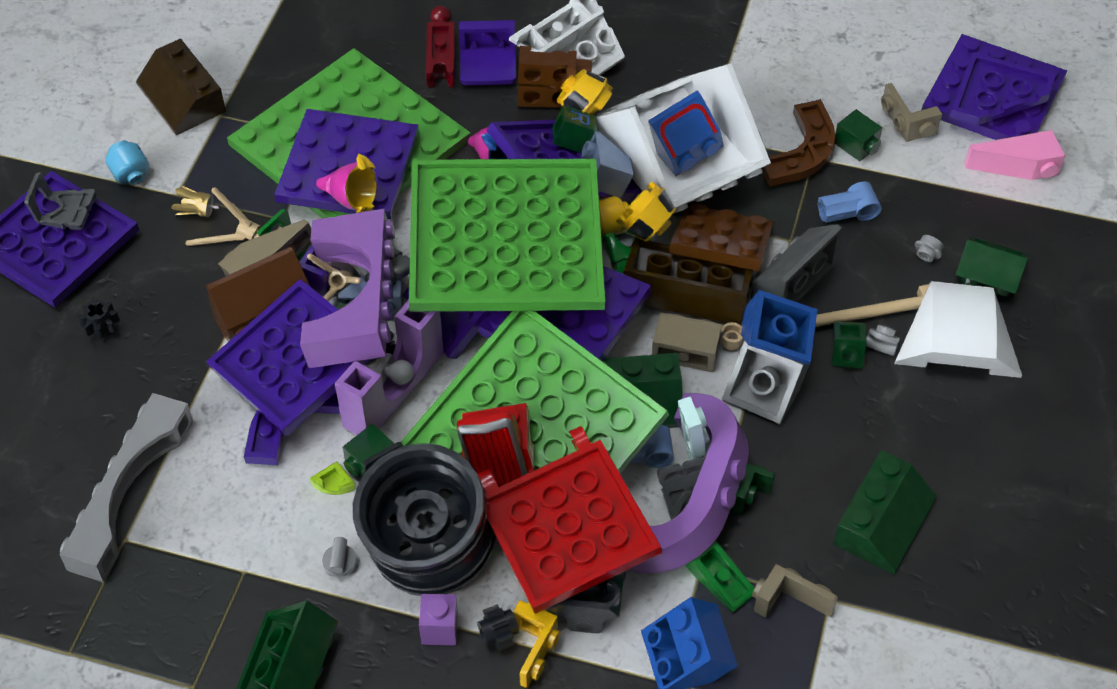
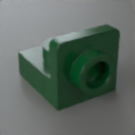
(849, 344)
(756, 479)

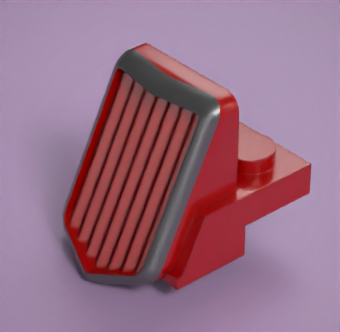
(498, 441)

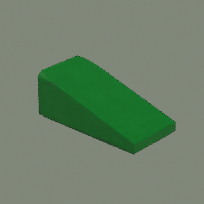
(721, 577)

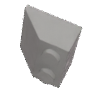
(764, 383)

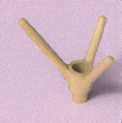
(245, 229)
(337, 279)

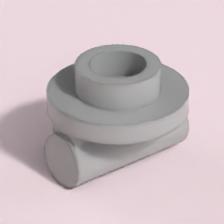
(882, 340)
(339, 558)

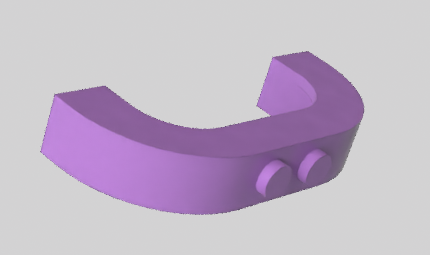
(712, 495)

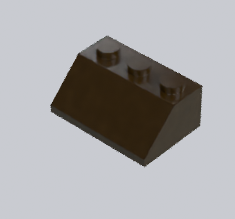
(180, 87)

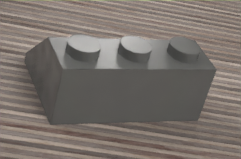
(801, 265)

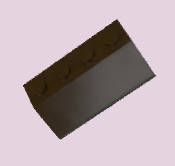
(689, 283)

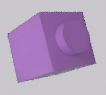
(438, 619)

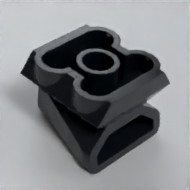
(593, 607)

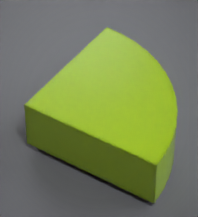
(333, 480)

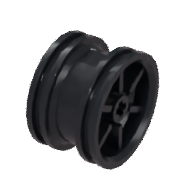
(384, 493)

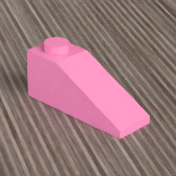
(1020, 156)

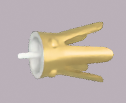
(198, 202)

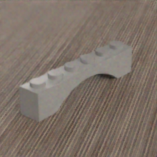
(93, 544)

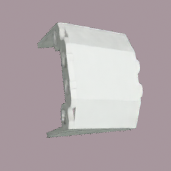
(743, 148)

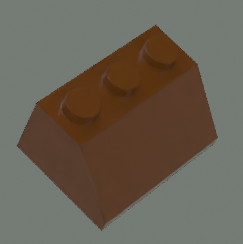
(249, 291)

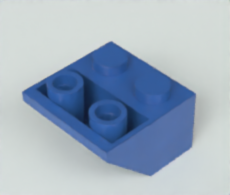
(689, 646)

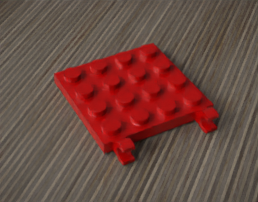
(568, 524)

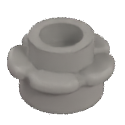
(929, 248)

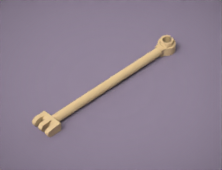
(733, 330)

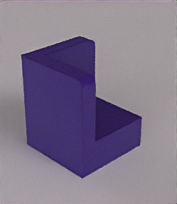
(316, 276)

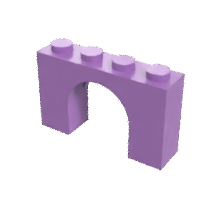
(360, 390)

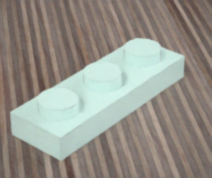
(694, 429)

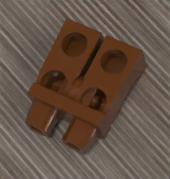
(543, 75)

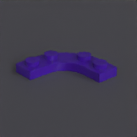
(266, 439)

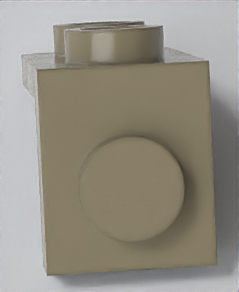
(910, 125)
(792, 584)

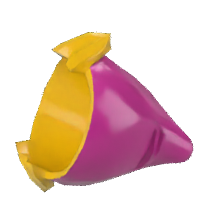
(352, 185)

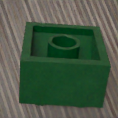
(991, 265)

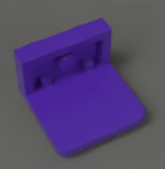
(487, 53)

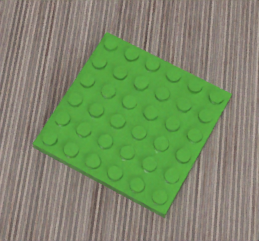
(353, 88)
(505, 235)
(560, 383)

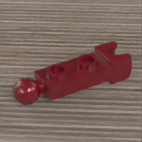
(440, 47)

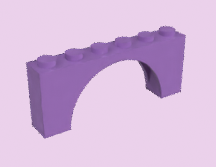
(361, 326)

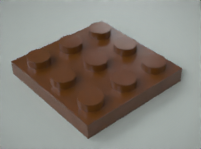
(722, 236)

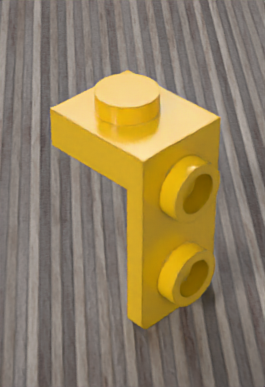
(545, 627)

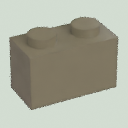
(691, 338)

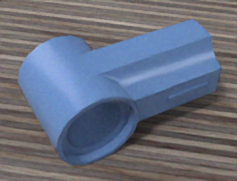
(857, 202)
(657, 450)

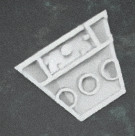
(575, 28)
(961, 329)

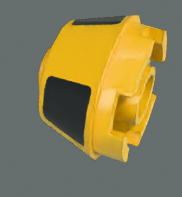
(585, 92)
(648, 213)

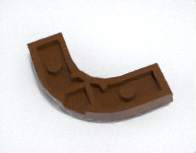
(811, 154)

